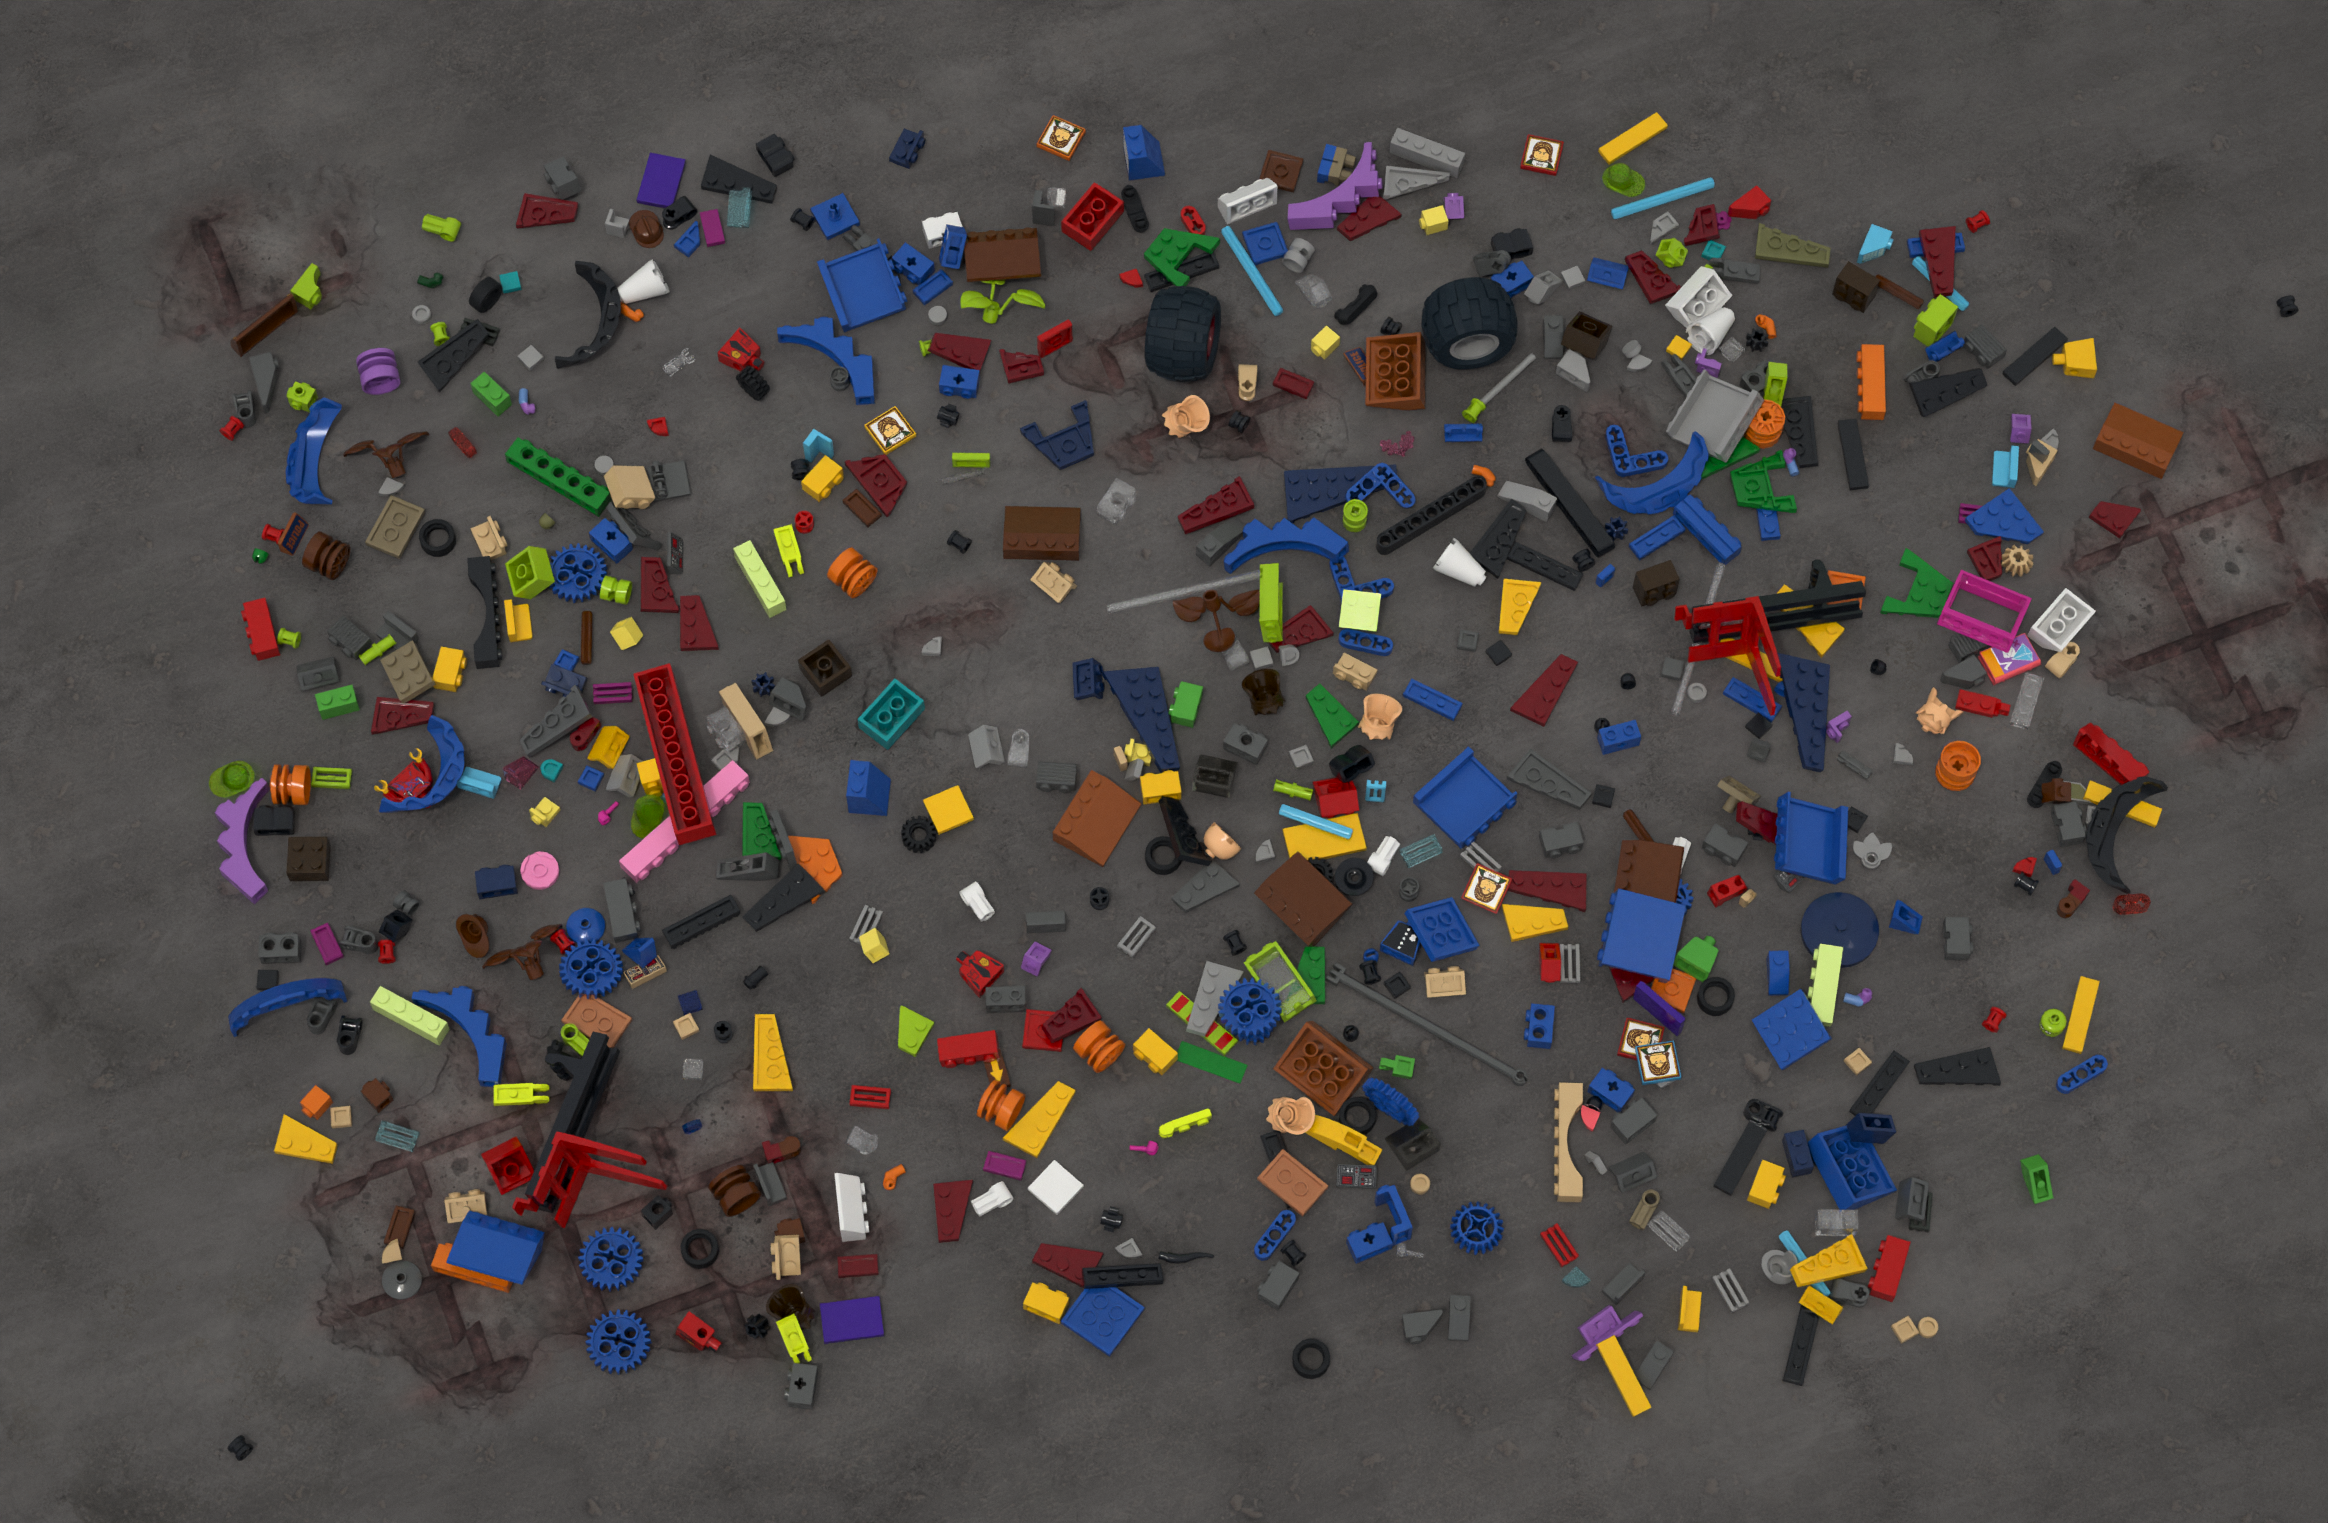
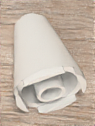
(643, 284)
(1710, 330)
(1460, 565)

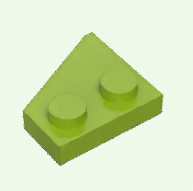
(912, 1031)

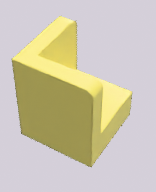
(626, 633)
(874, 945)

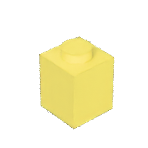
(1434, 220)
(1325, 342)

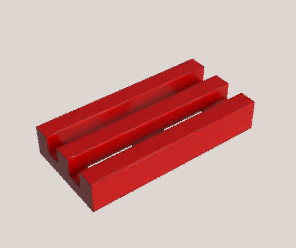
(869, 1104)
(1551, 1231)

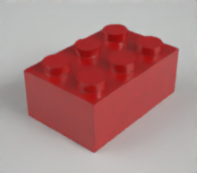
(1092, 216)

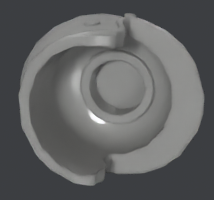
(1778, 1265)

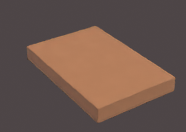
(597, 1016)
(1292, 1182)

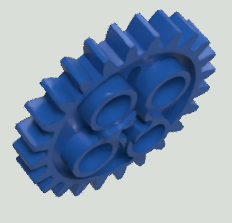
(577, 573)
(591, 968)
(1242, 993)
(1390, 1101)
(616, 1242)
(612, 1359)

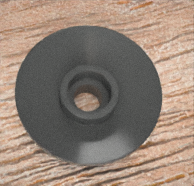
(402, 1289)

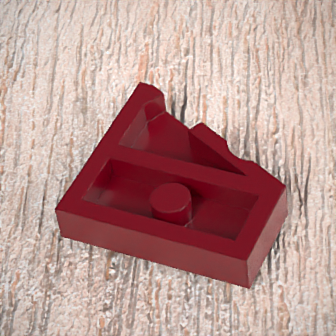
(1703, 226)
(1020, 366)
(2114, 517)
(1987, 558)

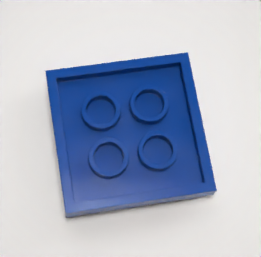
(1441, 929)
(1791, 1029)
(1103, 1317)

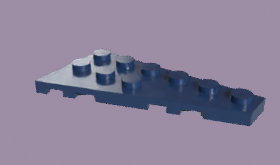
(1325, 488)
(1807, 702)
(1145, 706)

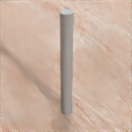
(1507, 379)

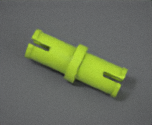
(377, 649)
(1293, 790)

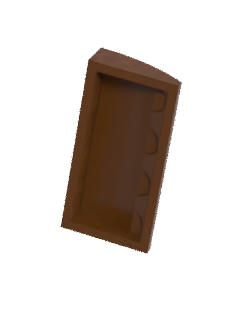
(264, 325)

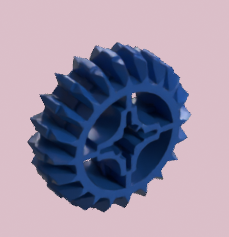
(1464, 1238)

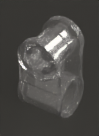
(1236, 656)
(1019, 752)

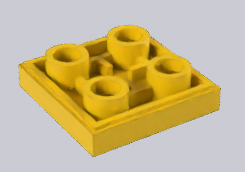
(948, 809)

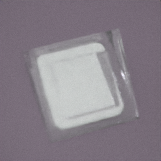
(1056, 196)

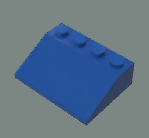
(1850, 1169)
(496, 1247)

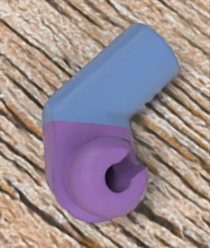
(523, 401)
(1789, 455)
(1860, 999)

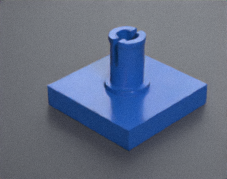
(834, 216)

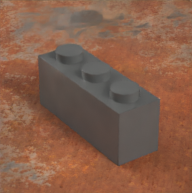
(621, 910)

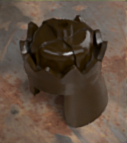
(1264, 691)
(789, 1301)

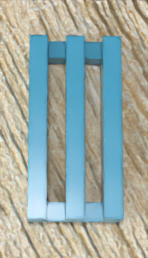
(1375, 786)

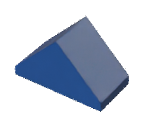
(1905, 918)
(641, 951)

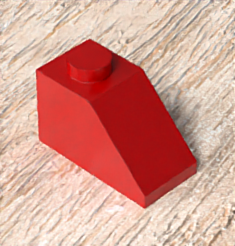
(1751, 205)
(1549, 962)

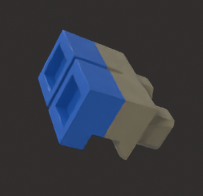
(1333, 163)

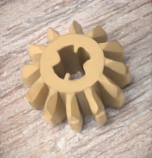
(2009, 560)

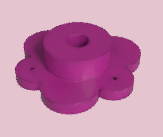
(1723, 220)

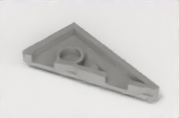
(1406, 180)

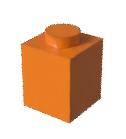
(316, 1103)

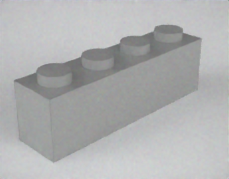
(1427, 152)

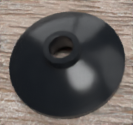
(1347, 870)

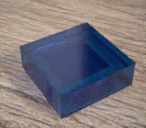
(690, 1002)

